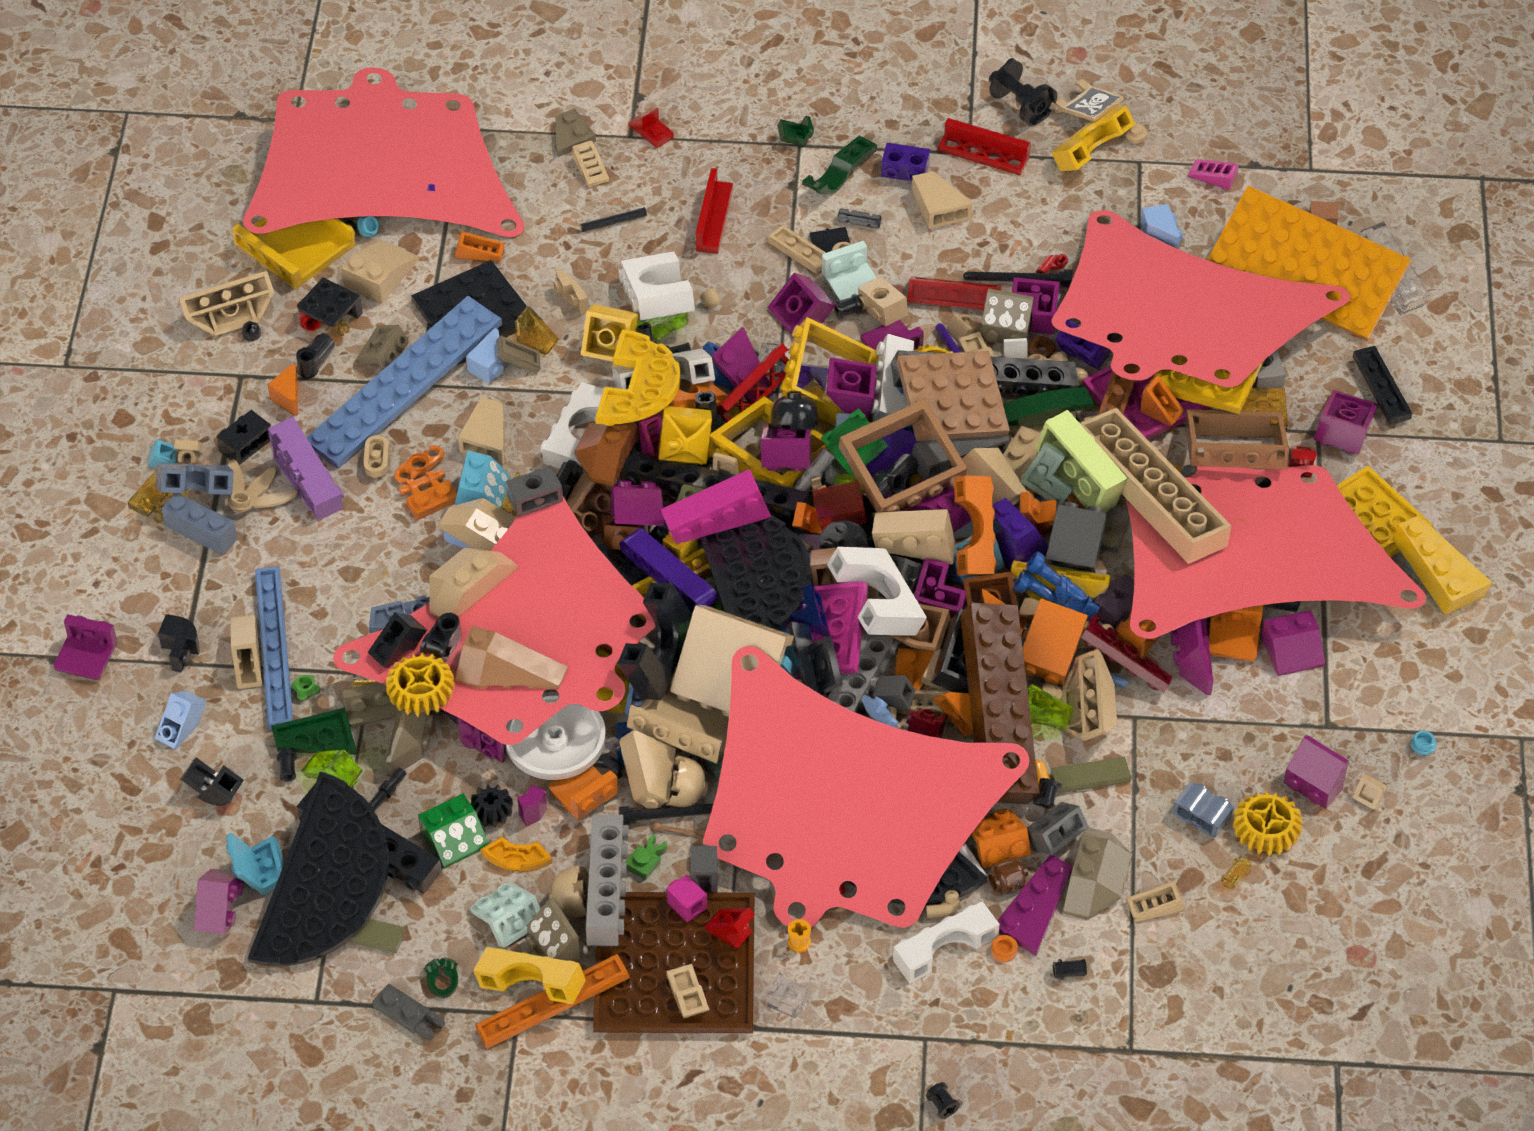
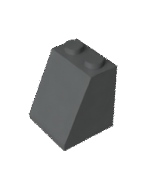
(1076, 537)

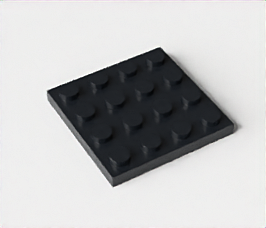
(482, 284)

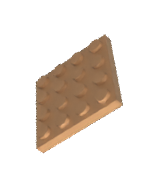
(959, 391)

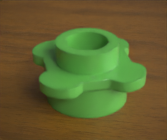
(302, 682)

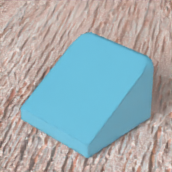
(162, 453)

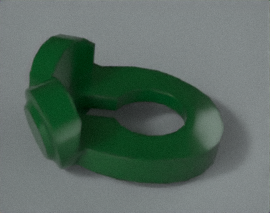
(431, 969)

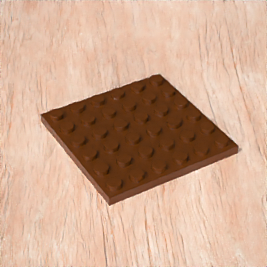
(661, 941)

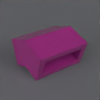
(532, 805)

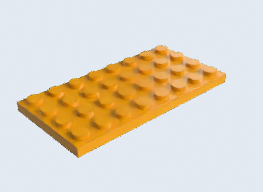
(1297, 246)

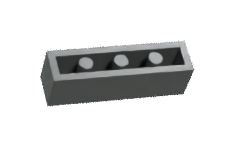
(933, 461)

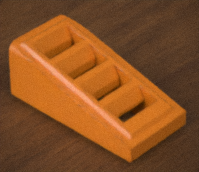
(471, 247)

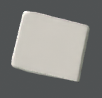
(1015, 348)

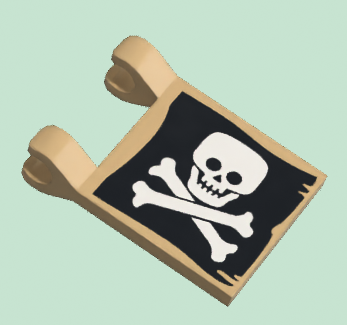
(1090, 102)

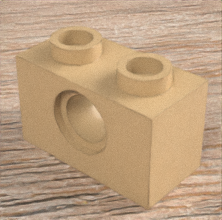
(882, 301)

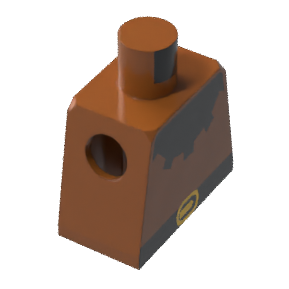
(614, 533)

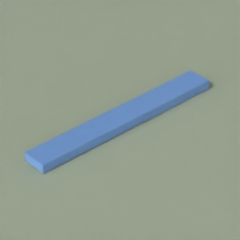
(274, 646)

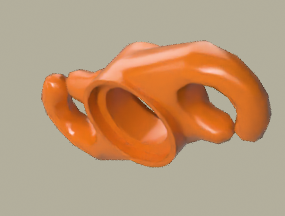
(430, 462)

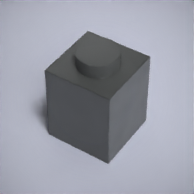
(895, 691)

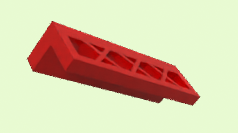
(987, 143)
(713, 214)
(948, 292)
(753, 379)

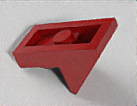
(652, 128)
(1301, 457)
(731, 925)

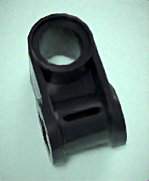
(442, 639)

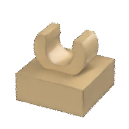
(187, 447)
(1369, 792)

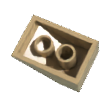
(377, 270)

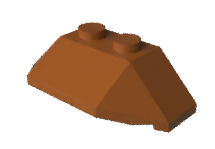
(605, 450)

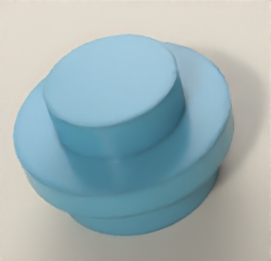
(367, 226)
(1423, 742)

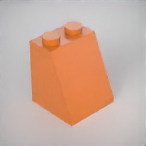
(1052, 641)

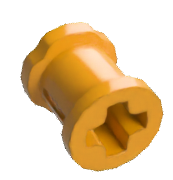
(799, 933)

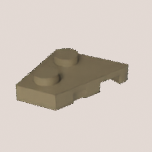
(571, 131)

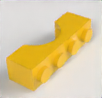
(1077, 149)
(502, 968)

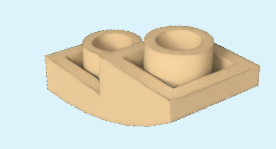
(571, 290)

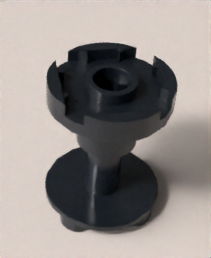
(1033, 101)
(847, 533)

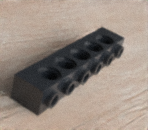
(418, 877)

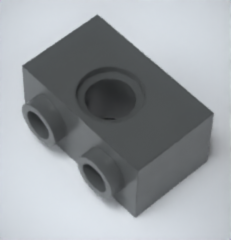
(534, 491)

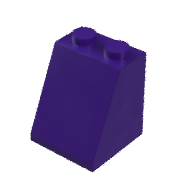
(898, 443)
(1015, 534)

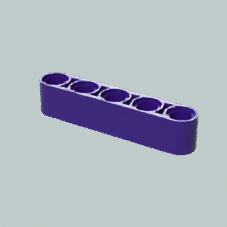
(667, 568)

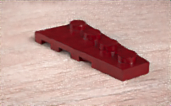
(1125, 654)

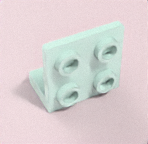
(847, 269)
(507, 912)

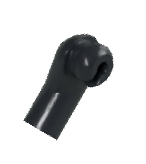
(610, 763)

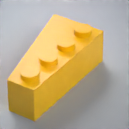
(1439, 566)

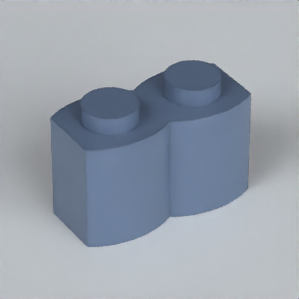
(1202, 809)

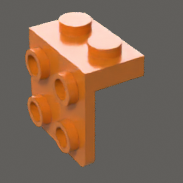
(1236, 633)
(585, 791)
(1001, 837)

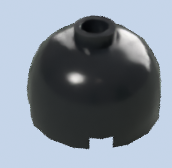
(794, 411)

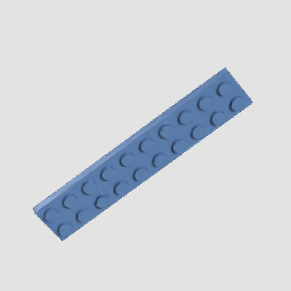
(403, 381)

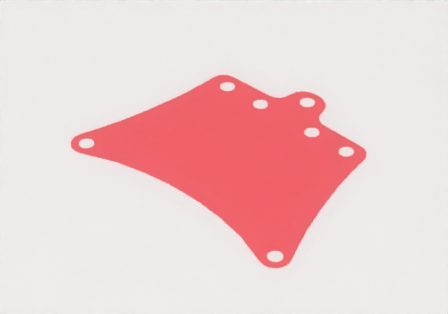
(379, 160)
(1181, 306)
(1293, 548)
(555, 603)
(844, 798)

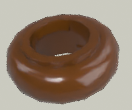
(1041, 341)

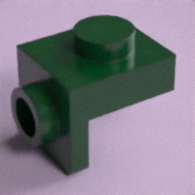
(794, 132)

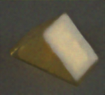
(534, 332)

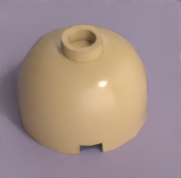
(687, 783)
(571, 891)

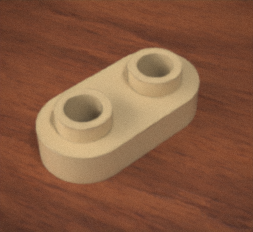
(376, 456)

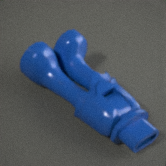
(1065, 593)

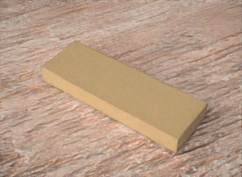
(797, 248)

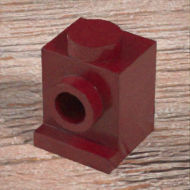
(926, 722)

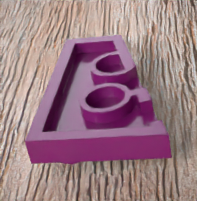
(737, 359)

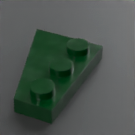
(316, 733)

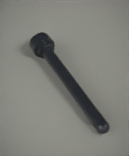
(1064, 277)
(631, 815)

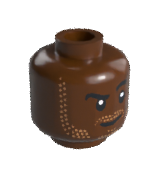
(1008, 875)

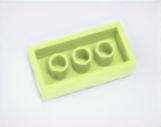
(1086, 465)

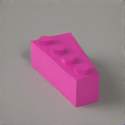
(716, 509)

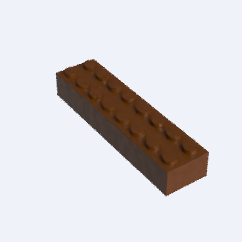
(999, 688)

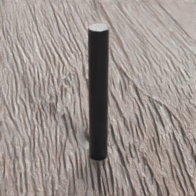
(614, 219)

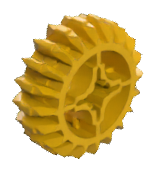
(420, 691)
(1281, 830)

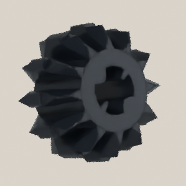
(492, 805)

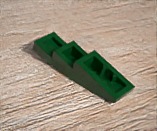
(1041, 406)

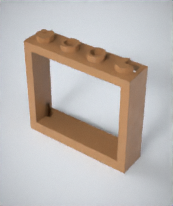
(889, 424)
(1232, 454)

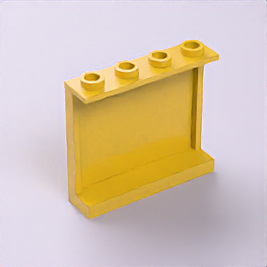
(297, 250)

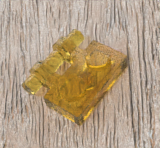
(150, 499)

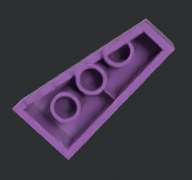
(304, 469)

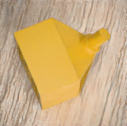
(603, 330)
(684, 434)

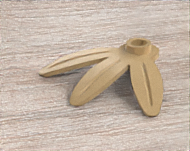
(244, 500)

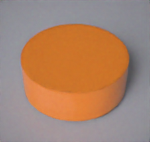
(1004, 948)

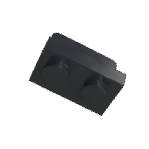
(330, 303)

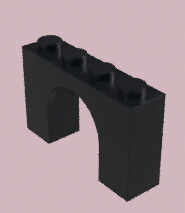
(649, 670)

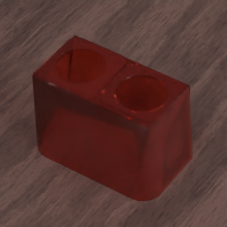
(840, 503)

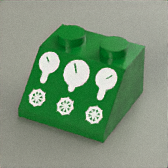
(452, 830)

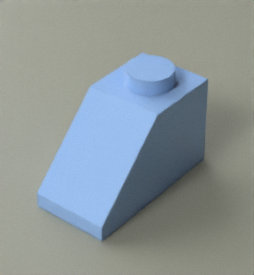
(483, 359)

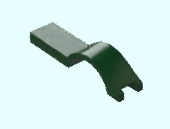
(841, 166)

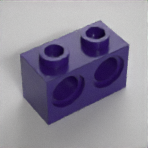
(904, 161)
(1082, 349)

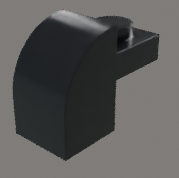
(181, 638)
(214, 787)

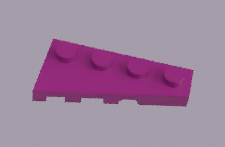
(1035, 905)

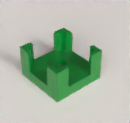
(867, 453)

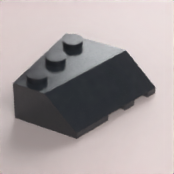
(951, 665)

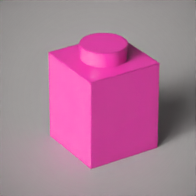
(686, 898)

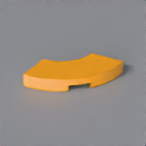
(515, 856)

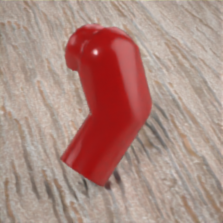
(1052, 262)

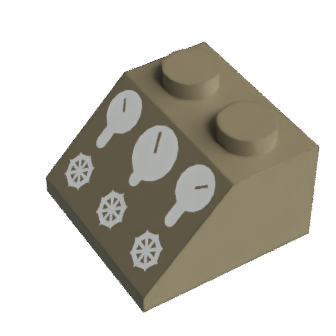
(1006, 316)
(552, 934)

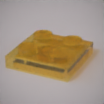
(1267, 401)

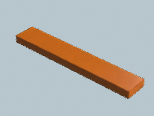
(540, 1008)

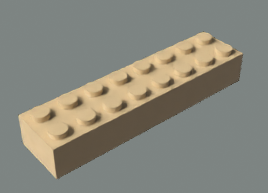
(1159, 489)

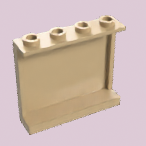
(708, 651)
(682, 724)

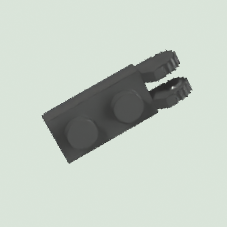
(407, 1011)

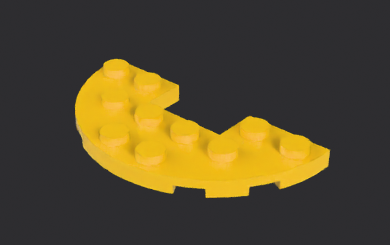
(652, 382)

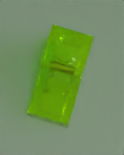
(1047, 709)
(334, 763)

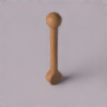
(698, 833)

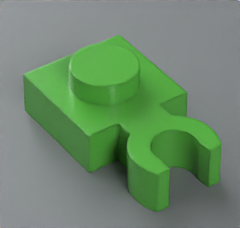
(645, 860)

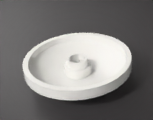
(560, 746)

